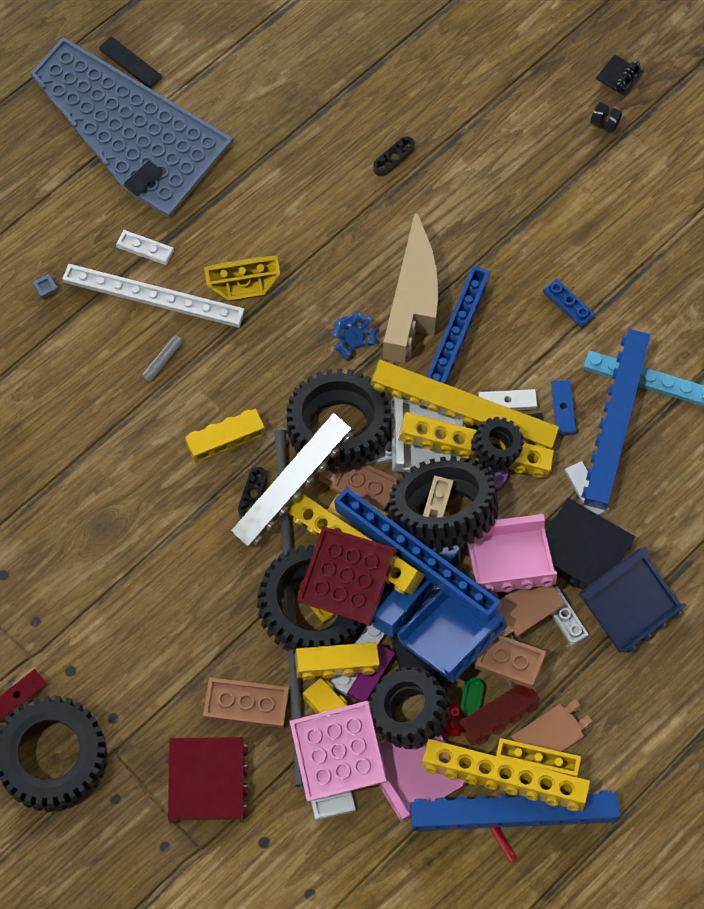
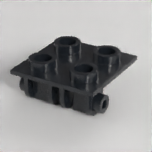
(620, 74)

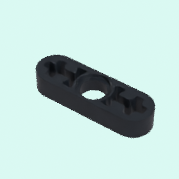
(392, 163)
(251, 479)

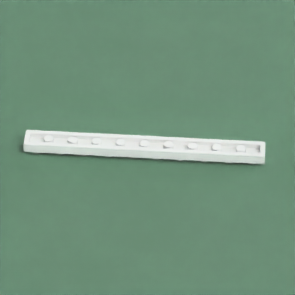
(153, 295)

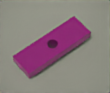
(364, 684)

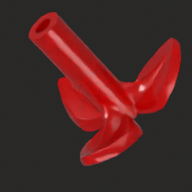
(452, 728)

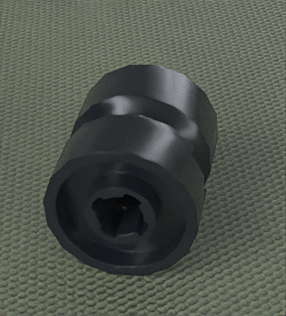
(600, 114)

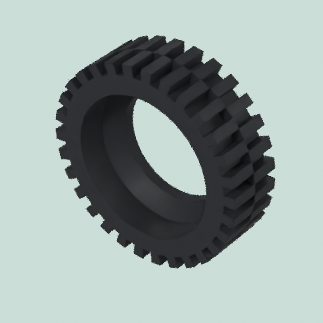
(341, 389)
(452, 530)
(274, 582)
(78, 780)

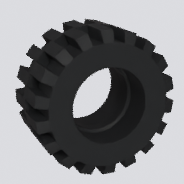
(488, 453)

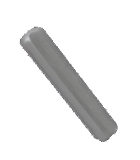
(162, 358)

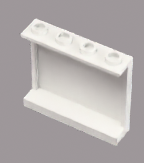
(405, 455)

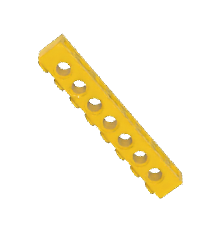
(449, 432)
(305, 506)
(514, 770)

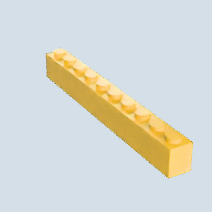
(457, 403)

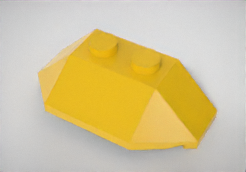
(243, 277)

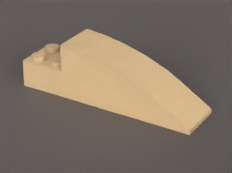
(415, 297)

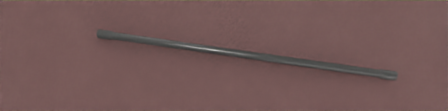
(280, 445)

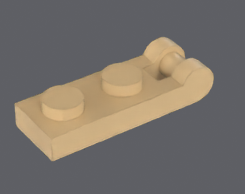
(438, 496)

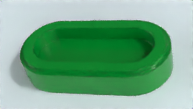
(471, 696)

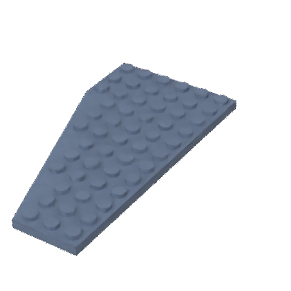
(130, 124)

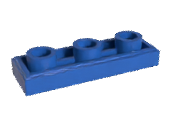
(575, 310)
(563, 399)

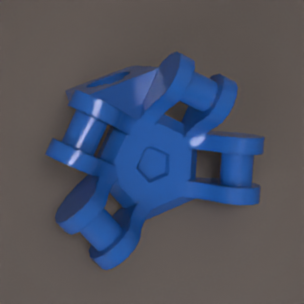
(353, 335)

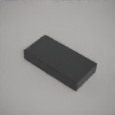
(143, 178)

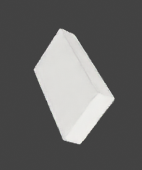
(333, 806)

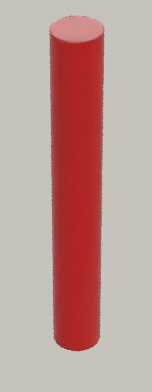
(503, 844)

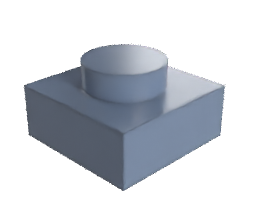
(45, 286)

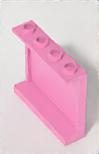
(513, 555)
(409, 781)

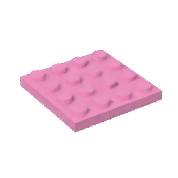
(338, 751)

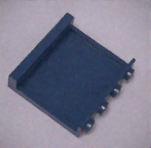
(631, 601)

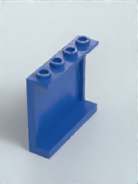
(449, 635)

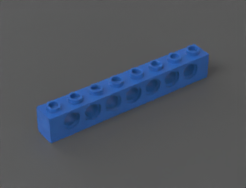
(459, 325)

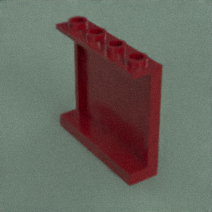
(207, 779)

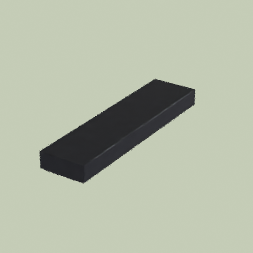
(130, 62)

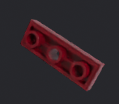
(26, 687)

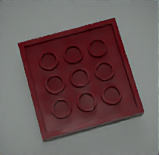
(347, 575)

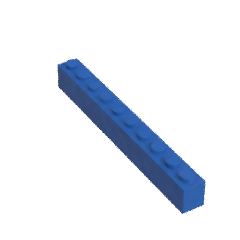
(616, 420)
(415, 553)
(508, 812)

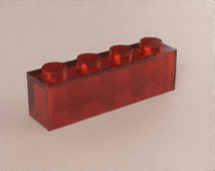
(498, 713)

